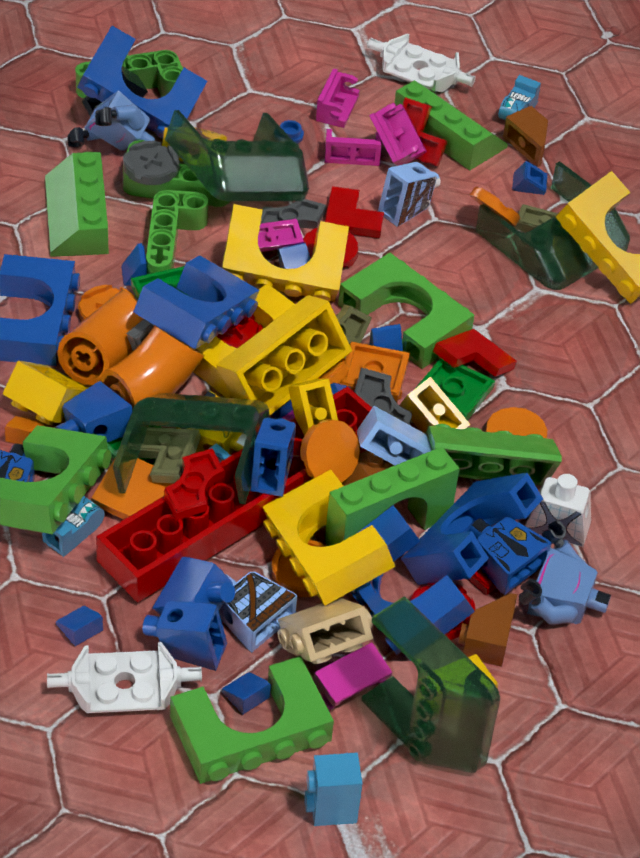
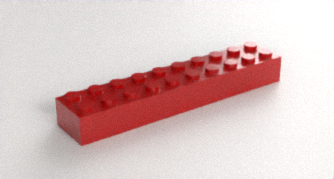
(150, 543)

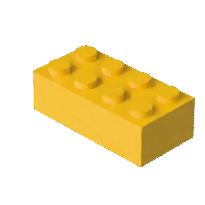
(286, 352)

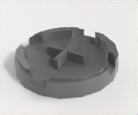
(151, 163)

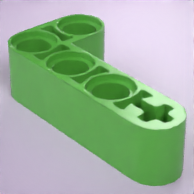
(154, 69)
(183, 181)
(172, 212)

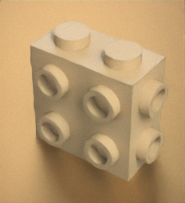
(325, 630)

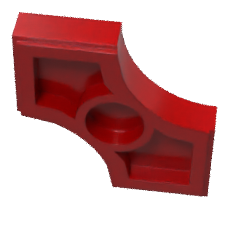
(188, 493)

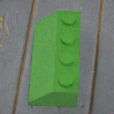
(466, 139)
(77, 206)
(496, 454)

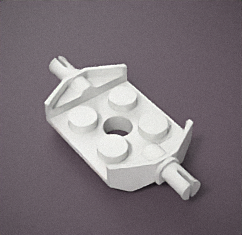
(404, 59)
(151, 672)

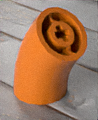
(99, 340)
(154, 367)

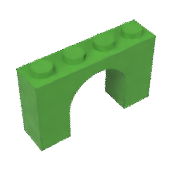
(394, 281)
(425, 480)
(46, 504)
(221, 751)

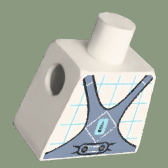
(566, 503)

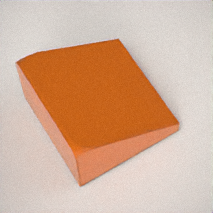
(19, 428)

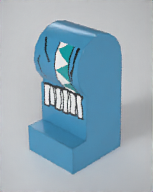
(524, 94)
(77, 527)

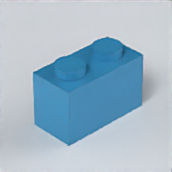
(334, 789)

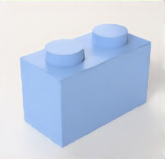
(391, 437)

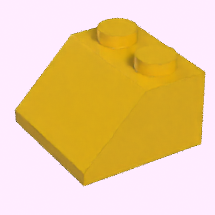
(41, 391)

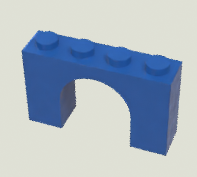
(105, 78)
(46, 281)
(214, 305)
(449, 545)
(440, 603)

